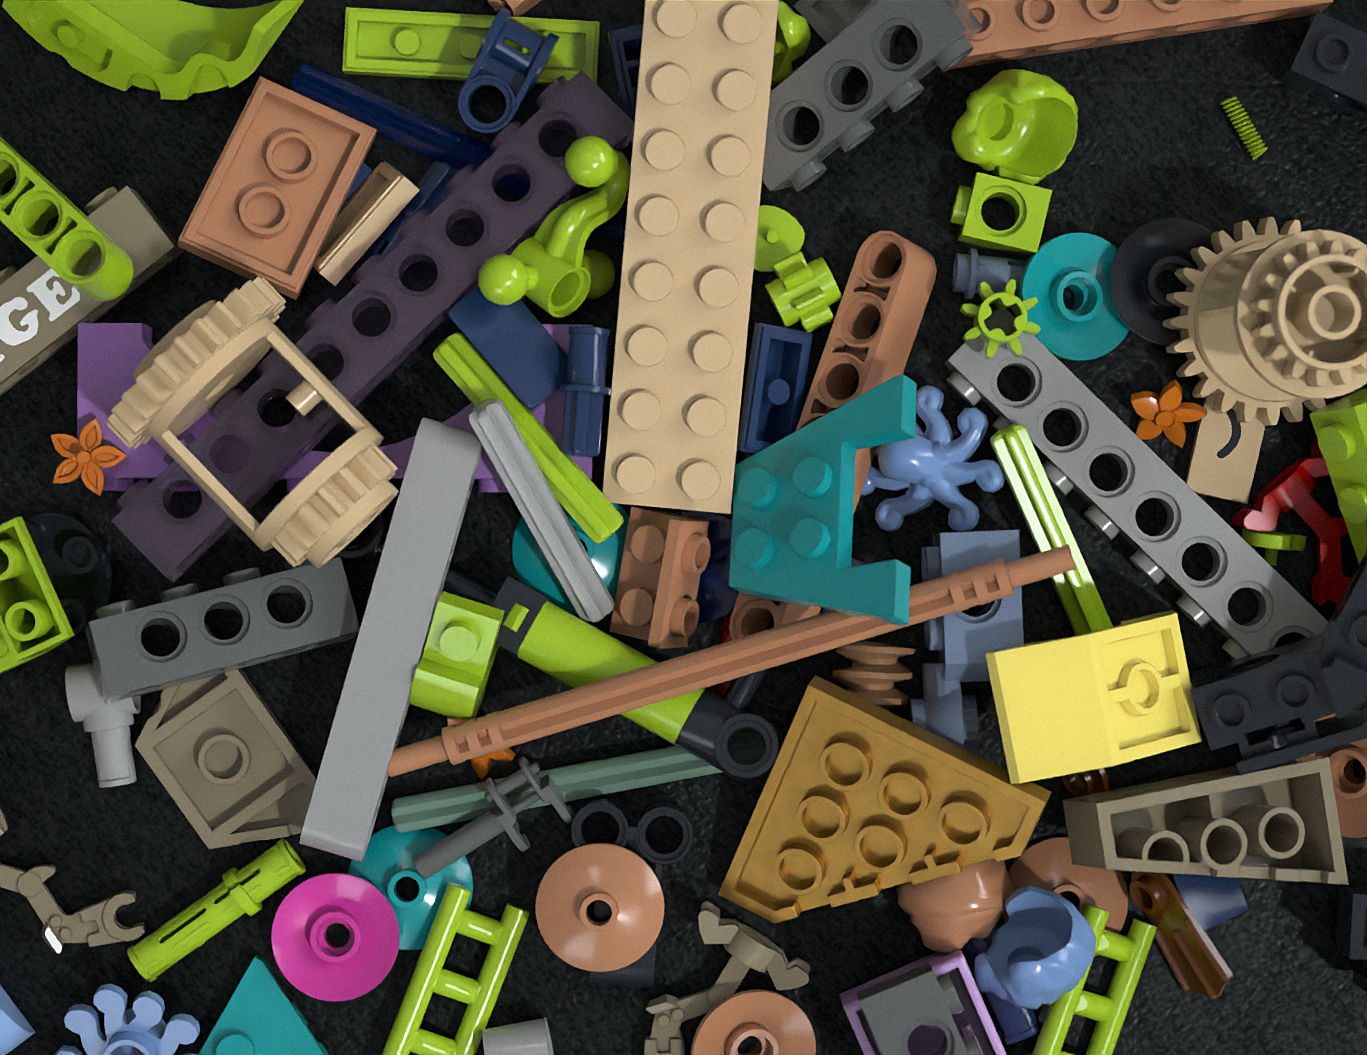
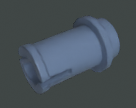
(974, 269)

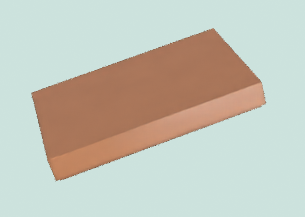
(277, 187)

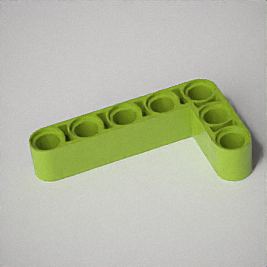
(72, 241)

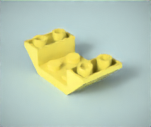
(1094, 698)

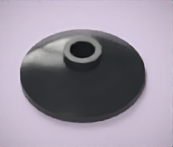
(1135, 267)

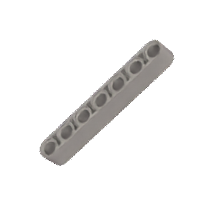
(392, 639)

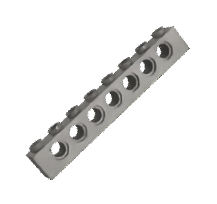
(1142, 478)

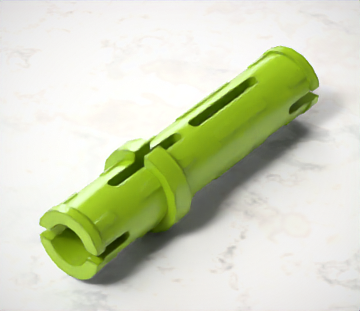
(238, 894)

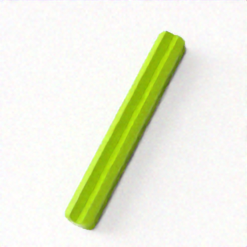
(565, 477)
(1048, 526)

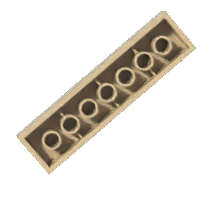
(689, 252)

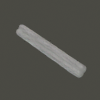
(541, 509)

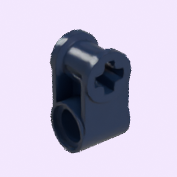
(506, 68)

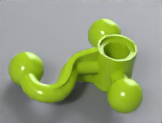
(553, 264)

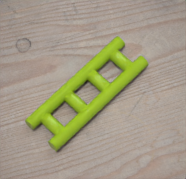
(431, 977)
(1107, 1010)

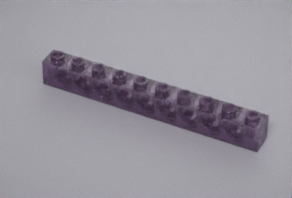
(565, 105)

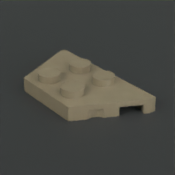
(227, 761)

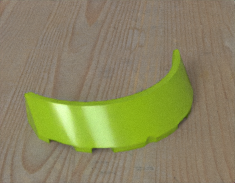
(156, 42)

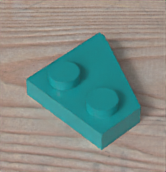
(261, 1020)

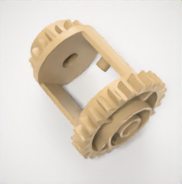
(1273, 319)
(200, 366)

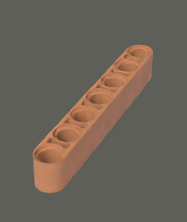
(854, 355)

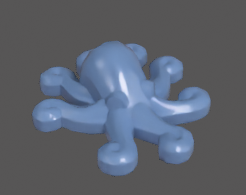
(933, 466)
(128, 1032)

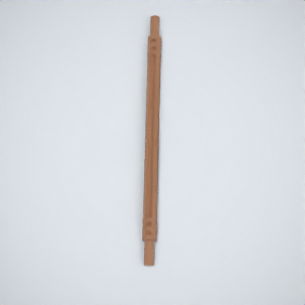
(721, 663)

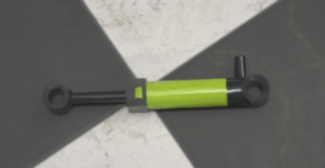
(584, 655)

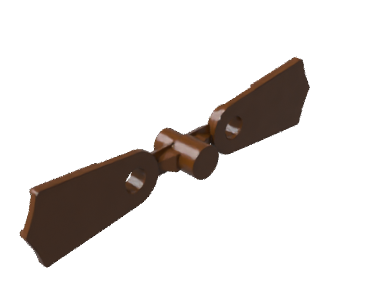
(1178, 932)

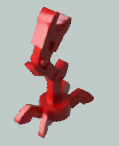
(1291, 491)

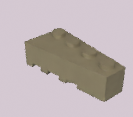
(1217, 824)

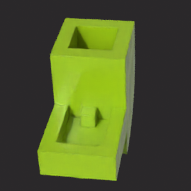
(457, 657)

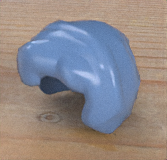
(1037, 951)

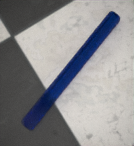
(419, 132)

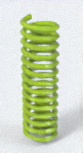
(1244, 125)

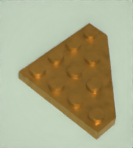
(870, 807)

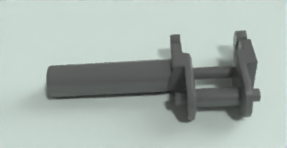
(495, 820)

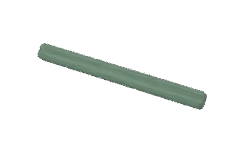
(573, 781)

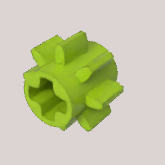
(803, 292)
(1003, 301)

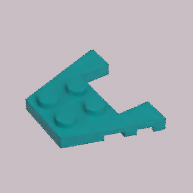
(798, 511)

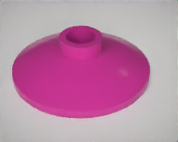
(309, 957)

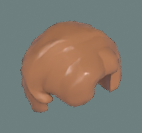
(957, 905)

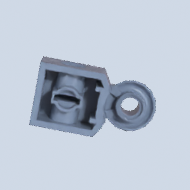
(964, 638)

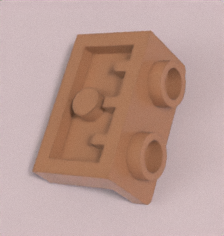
(660, 577)

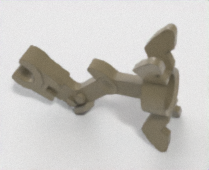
(90, 924)
(748, 950)

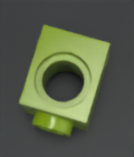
(1030, 210)

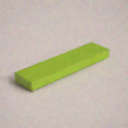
(447, 44)

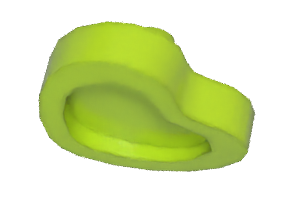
(777, 237)
(1273, 542)

